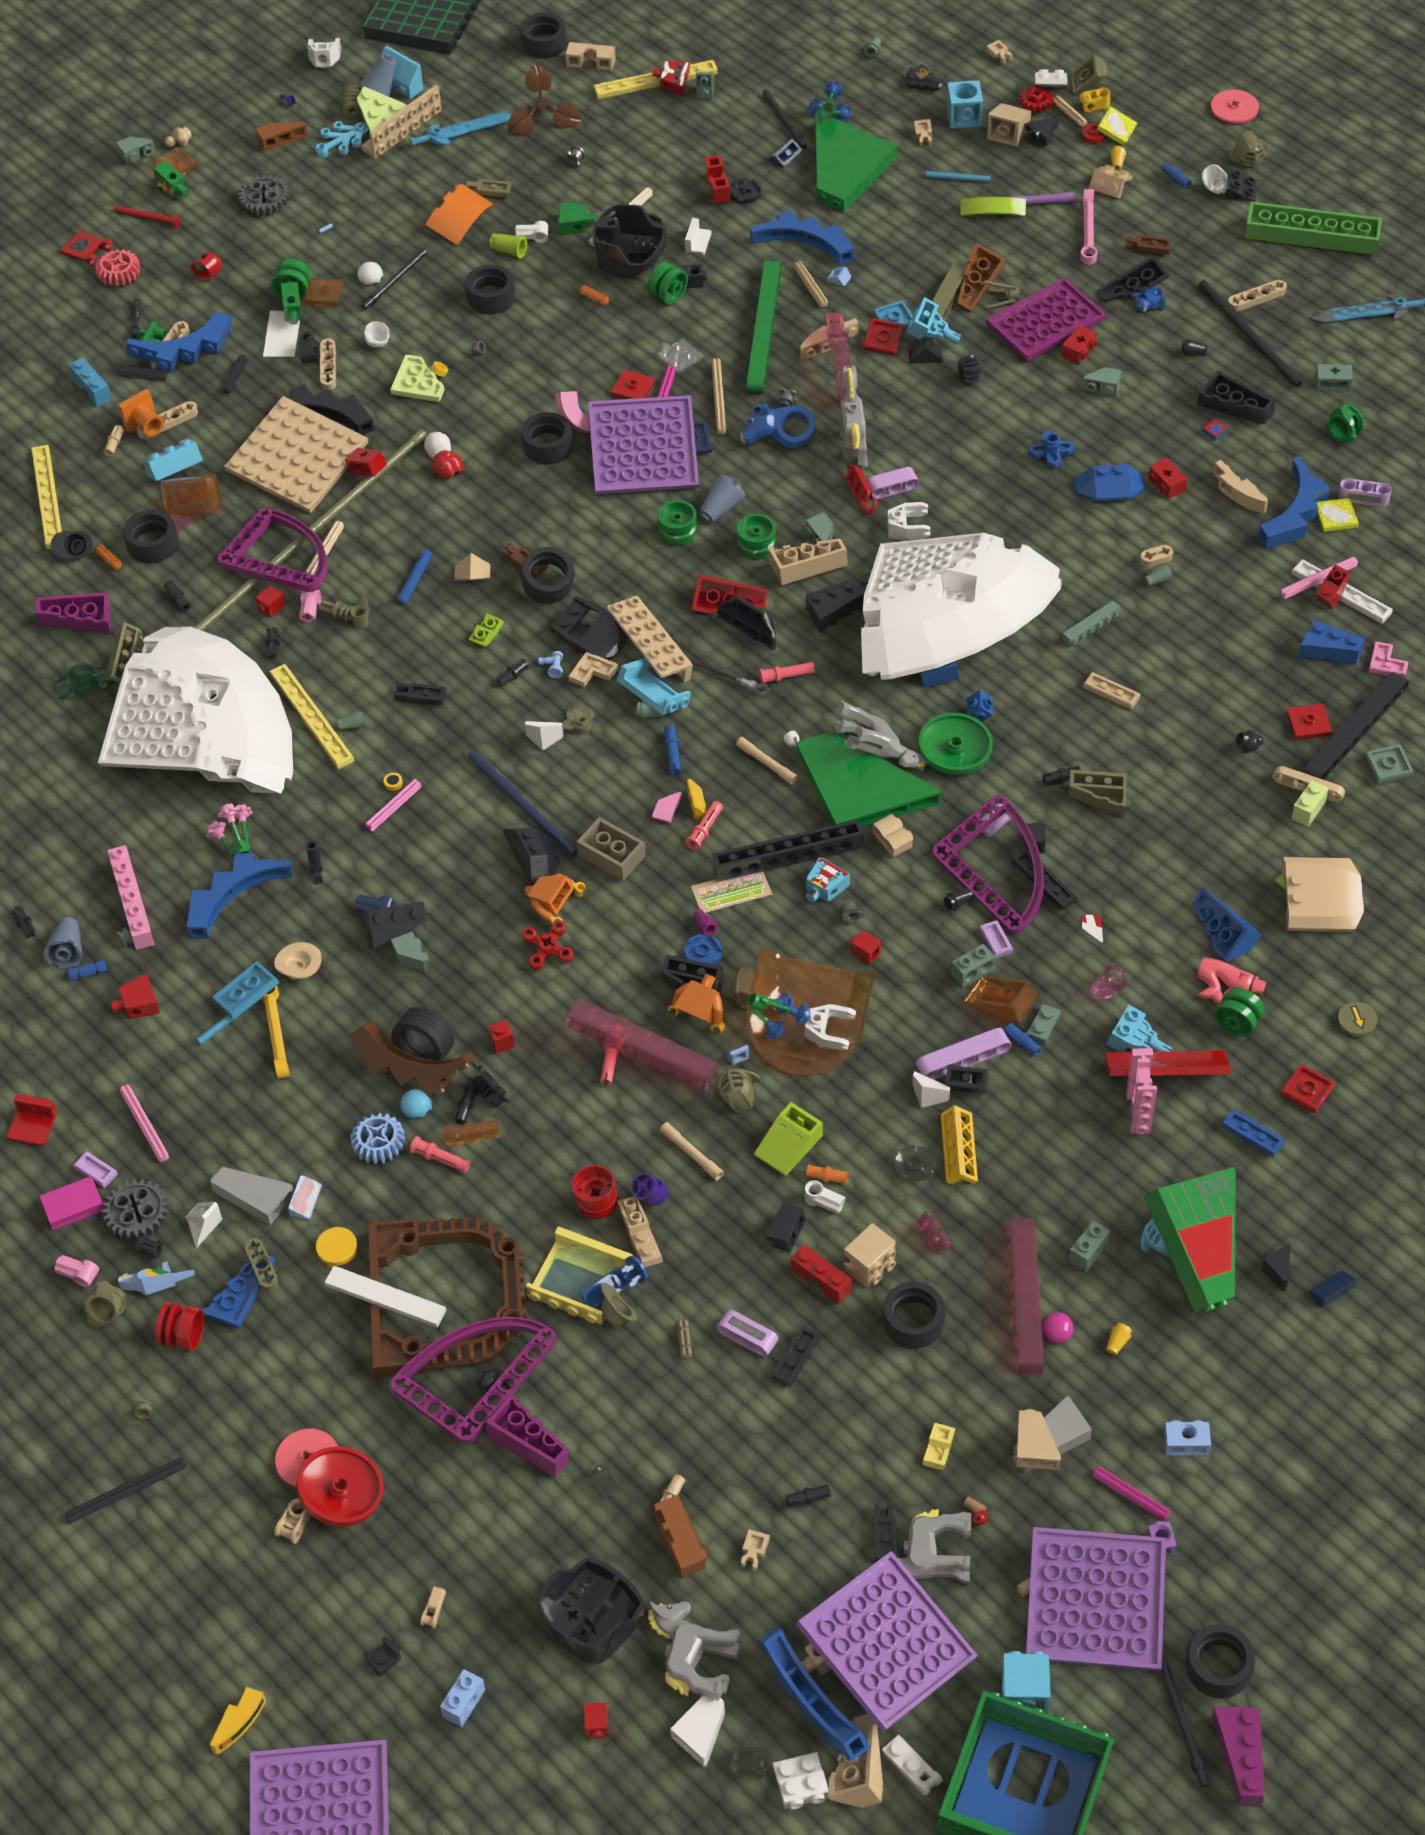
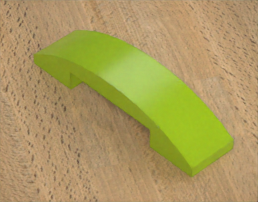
(993, 206)

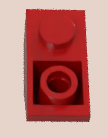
(1333, 586)

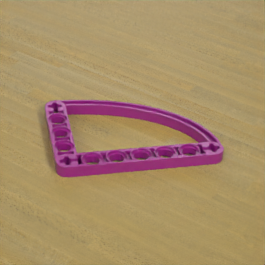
(263, 518)
(952, 849)
(455, 1337)

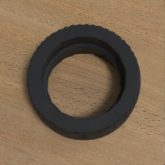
(546, 24)
(487, 276)
(547, 452)
(150, 551)
(550, 556)
(431, 1026)
(918, 1293)
(1228, 1637)

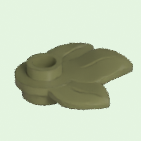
(578, 720)

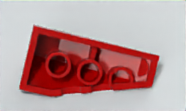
(712, 591)

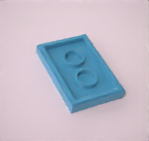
(245, 990)

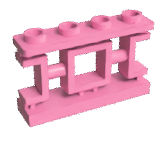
(1141, 1091)

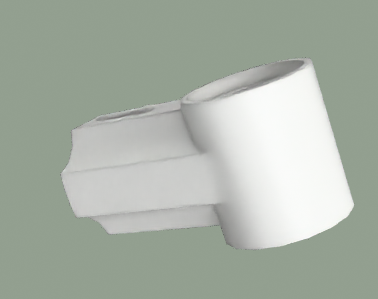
(538, 231)
(823, 1198)

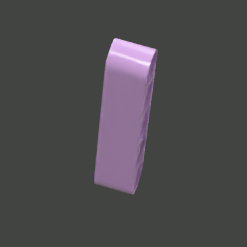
(964, 1053)

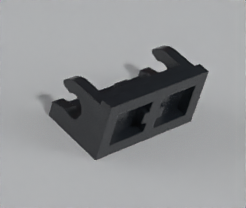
(786, 1227)

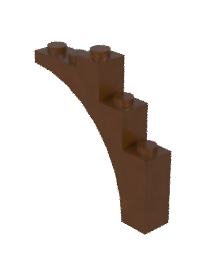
(385, 1056)

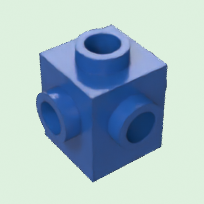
(980, 706)

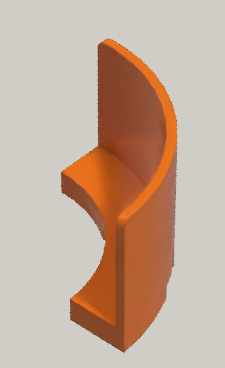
(457, 213)

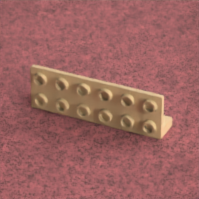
(403, 123)
(651, 638)

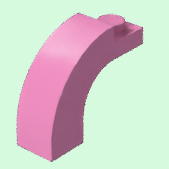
(568, 407)

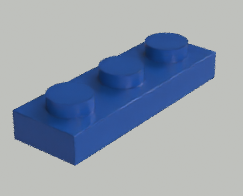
(1253, 1133)

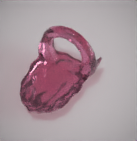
(1107, 985)

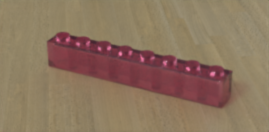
(642, 1044)
(1026, 1296)

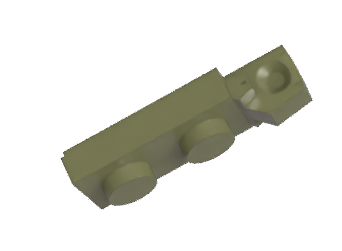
(490, 187)

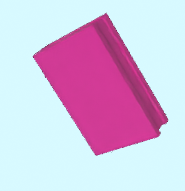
(72, 1203)

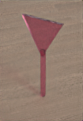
(182, 520)

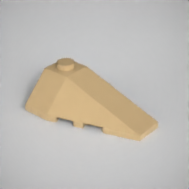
(860, 1780)

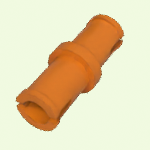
(827, 1174)

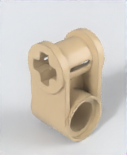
(292, 1524)

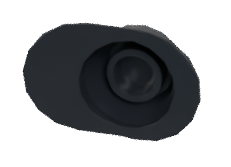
(71, 544)

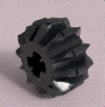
(968, 369)

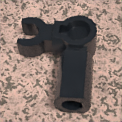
(314, 860)

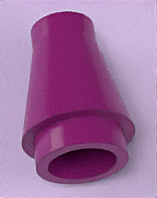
(705, 923)

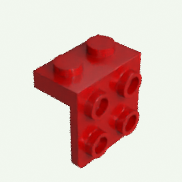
(33, 1120)

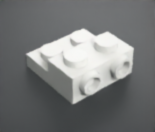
(1046, 79)
(801, 1781)

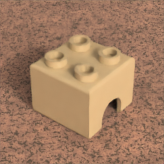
(870, 1256)

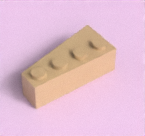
(807, 560)

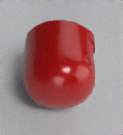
(212, 266)

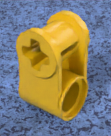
(1096, 100)

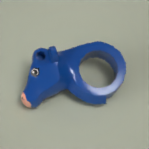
(770, 422)

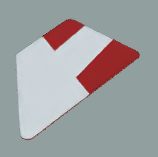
(1093, 926)

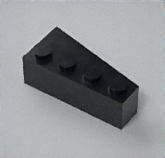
(1235, 398)

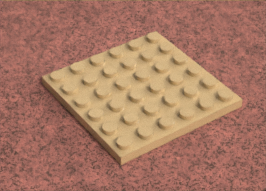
(295, 454)

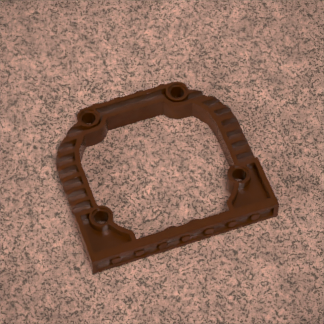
(389, 1241)

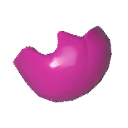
(1057, 1328)

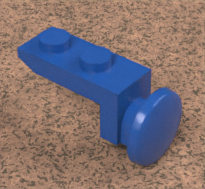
(618, 1278)

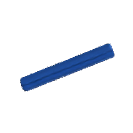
(414, 577)

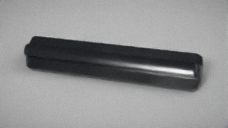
(142, 372)
(235, 374)

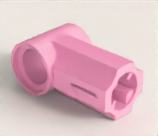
(309, 605)
(80, 1272)

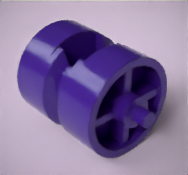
(649, 1189)

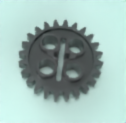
(252, 195)
(117, 1215)

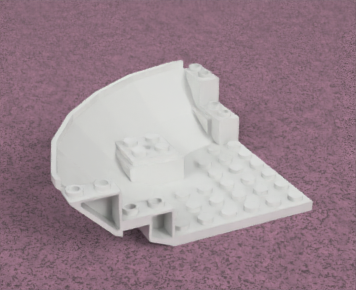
(948, 600)
(172, 723)

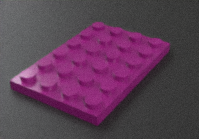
(1045, 318)

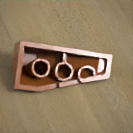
(981, 266)

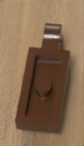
(1149, 244)
(517, 557)

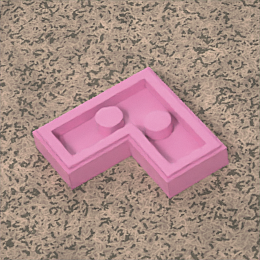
(1383, 664)

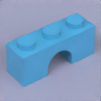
(87, 377)

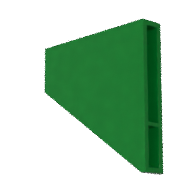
(847, 161)
(860, 783)

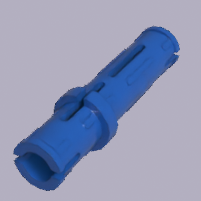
(672, 744)

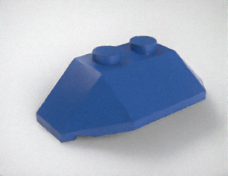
(1110, 483)

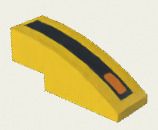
(237, 1720)

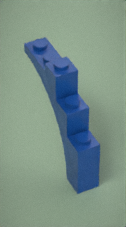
(809, 231)
(188, 348)
(1292, 523)
(247, 872)
(814, 1704)

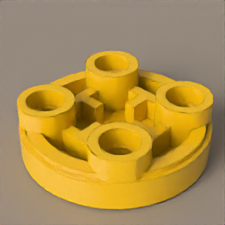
(336, 1246)

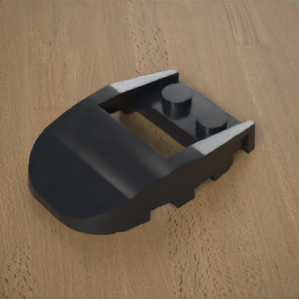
(602, 639)

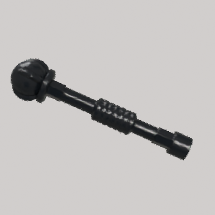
(136, 315)

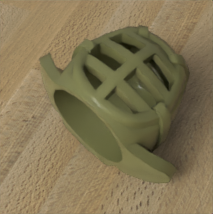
(1248, 143)
(739, 988)
(737, 1097)
(104, 1304)

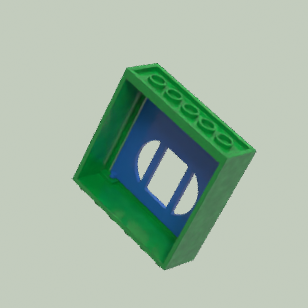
(991, 1811)

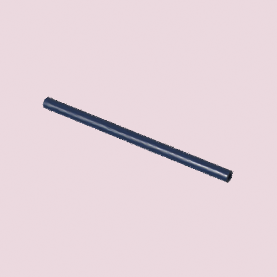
(523, 803)

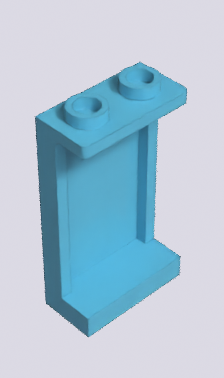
(650, 688)

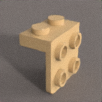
(1109, 180)

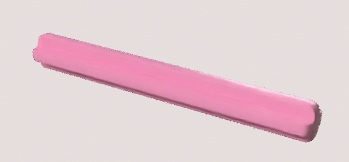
(1315, 578)
(144, 1123)

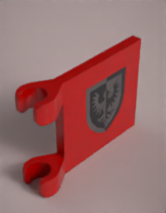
(84, 246)

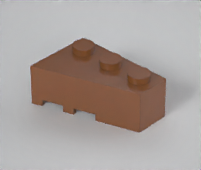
(679, 1536)

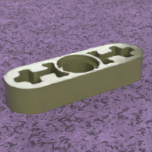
(263, 1256)

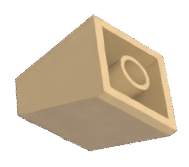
(1007, 124)

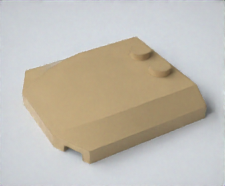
(1322, 894)

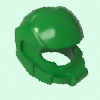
(1348, 419)

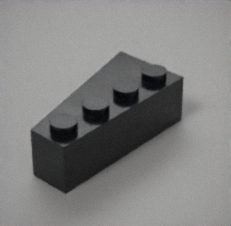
(836, 601)

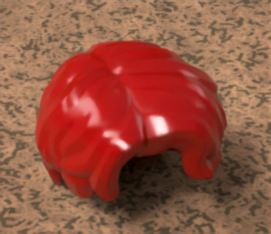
(447, 464)

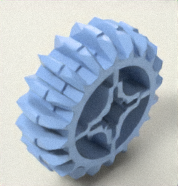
(377, 1145)

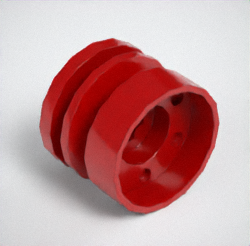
(595, 1192)
(179, 1326)

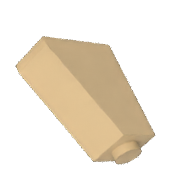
(1035, 1442)

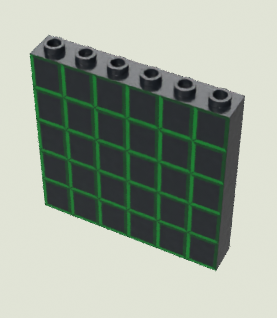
(420, 23)

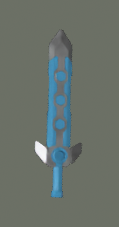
(1396, 305)

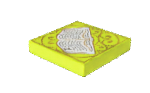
(1117, 126)
(1337, 515)

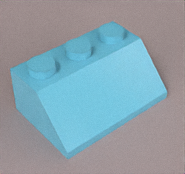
(407, 74)
(172, 459)

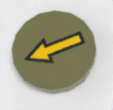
(1357, 1019)

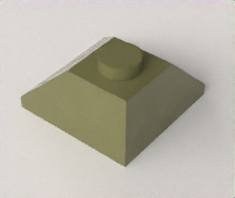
(1088, 74)

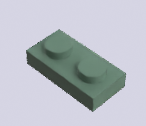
(1044, 1023)

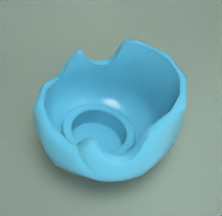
(415, 1103)

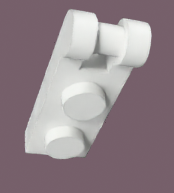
(911, 1765)

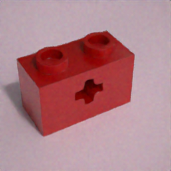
(1079, 344)
(366, 462)
(1167, 478)

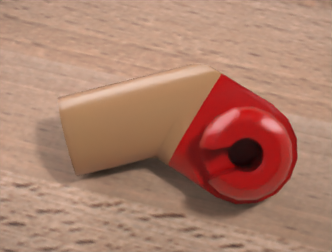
(979, 1511)

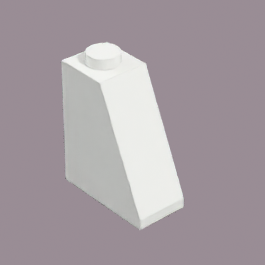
(699, 1728)

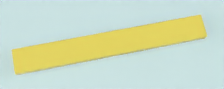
(645, 81)
(46, 493)
(311, 716)

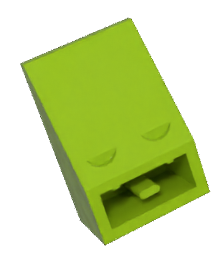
(789, 1139)

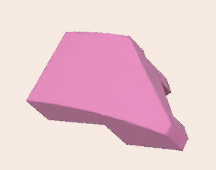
(666, 807)

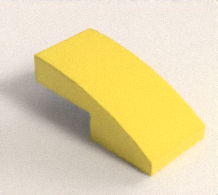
(938, 1446)

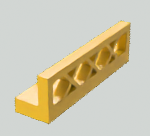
(955, 1143)

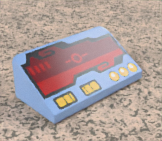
(304, 1198)

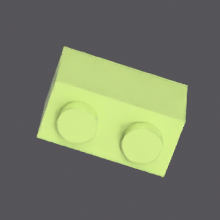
(1310, 803)

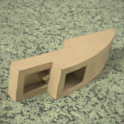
(818, 343)
(1239, 491)
(639, 1231)

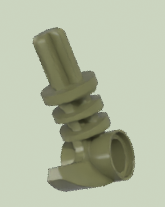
(358, 614)

